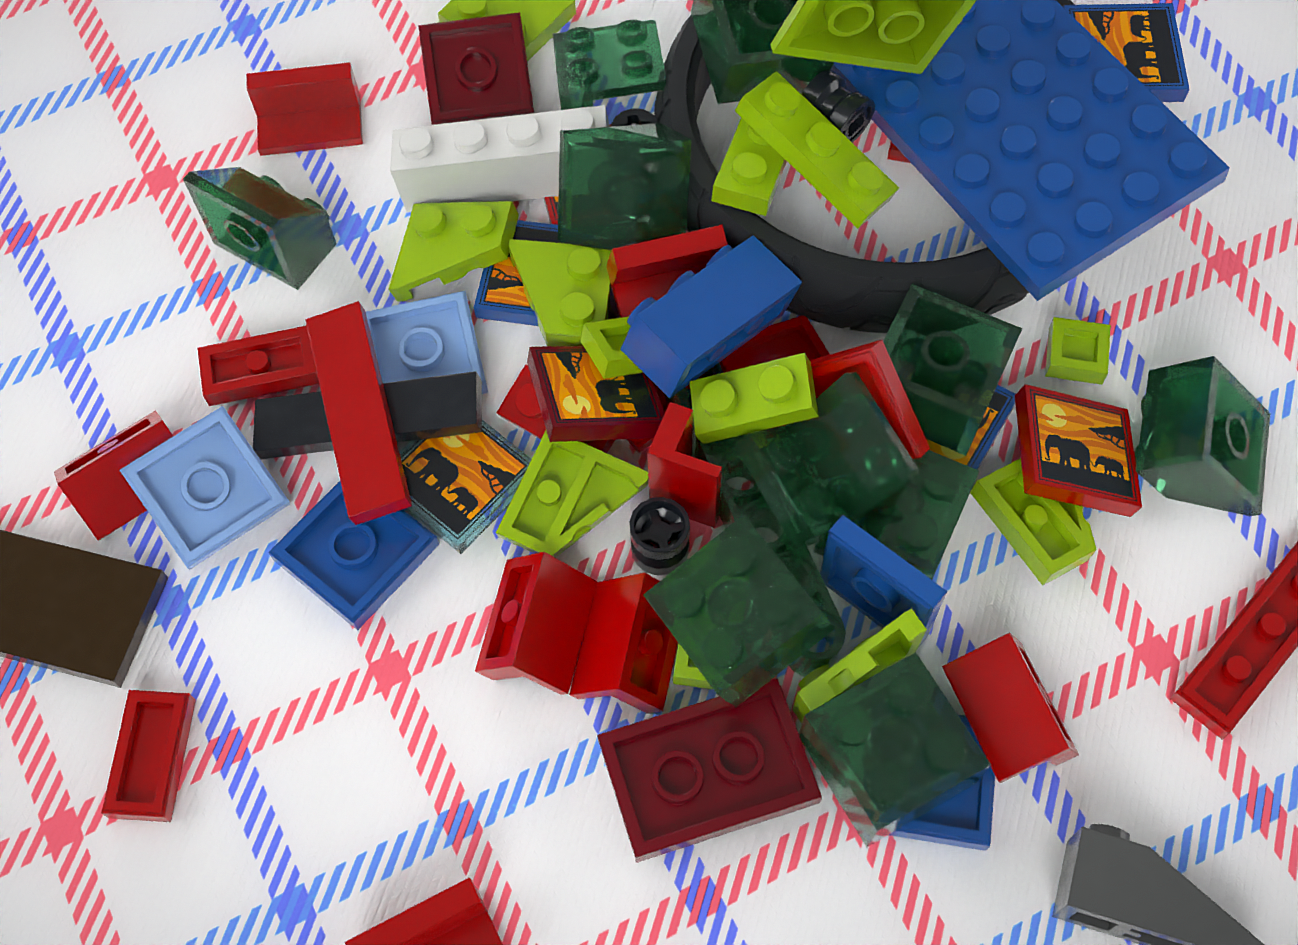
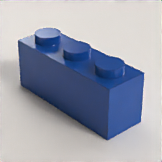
(708, 314)

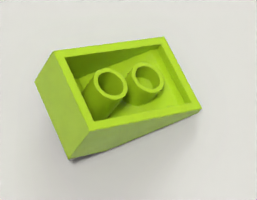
(870, 32)

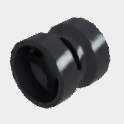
(844, 109)
(659, 522)

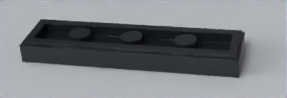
(417, 410)

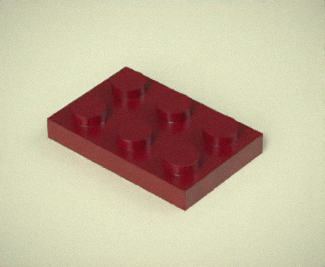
(707, 771)

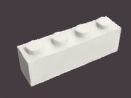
(485, 157)

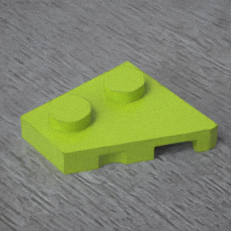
(867, 659)

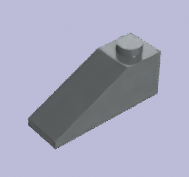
(1137, 894)

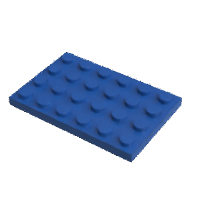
(1040, 139)

